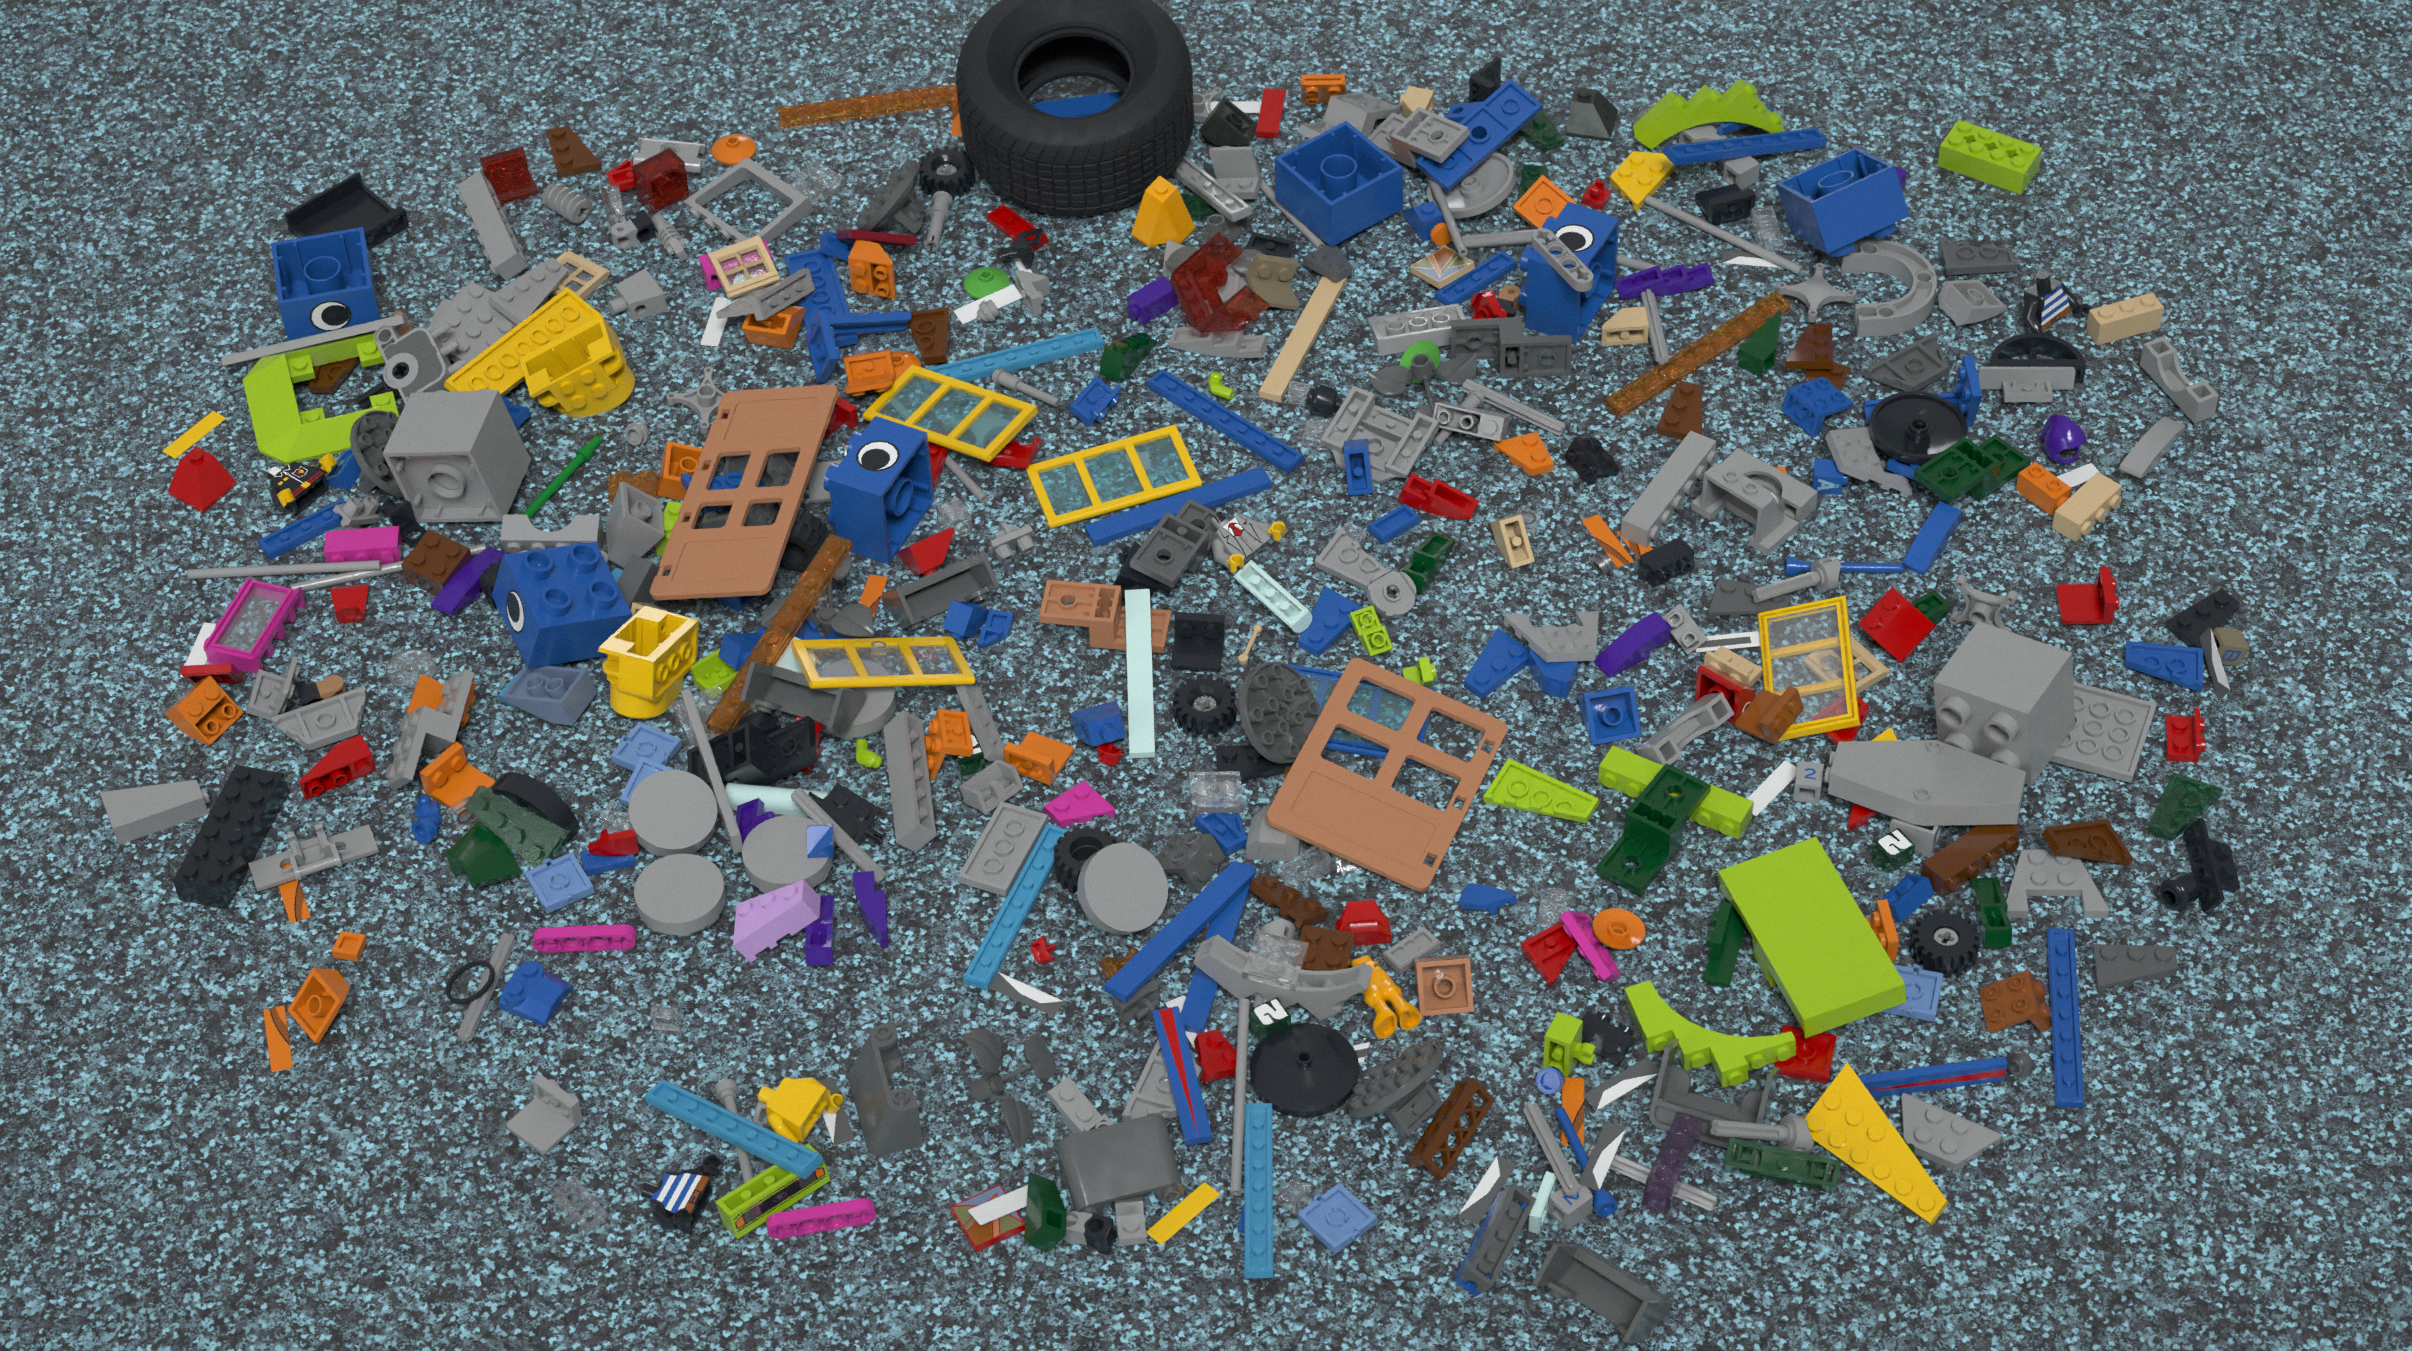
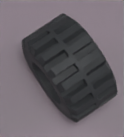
(804, 541)
(1077, 847)

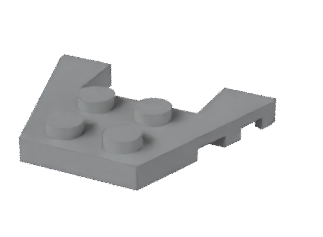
(1857, 457)
(1559, 643)
(2053, 875)

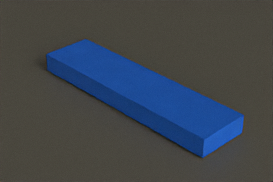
(1477, 279)
(301, 531)

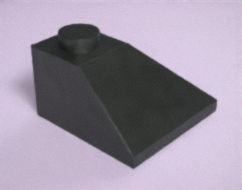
(1591, 115)
(1228, 125)

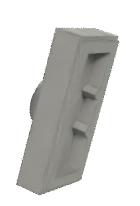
(1417, 945)

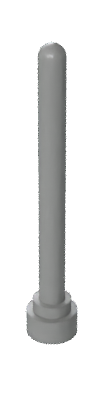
(727, 1093)

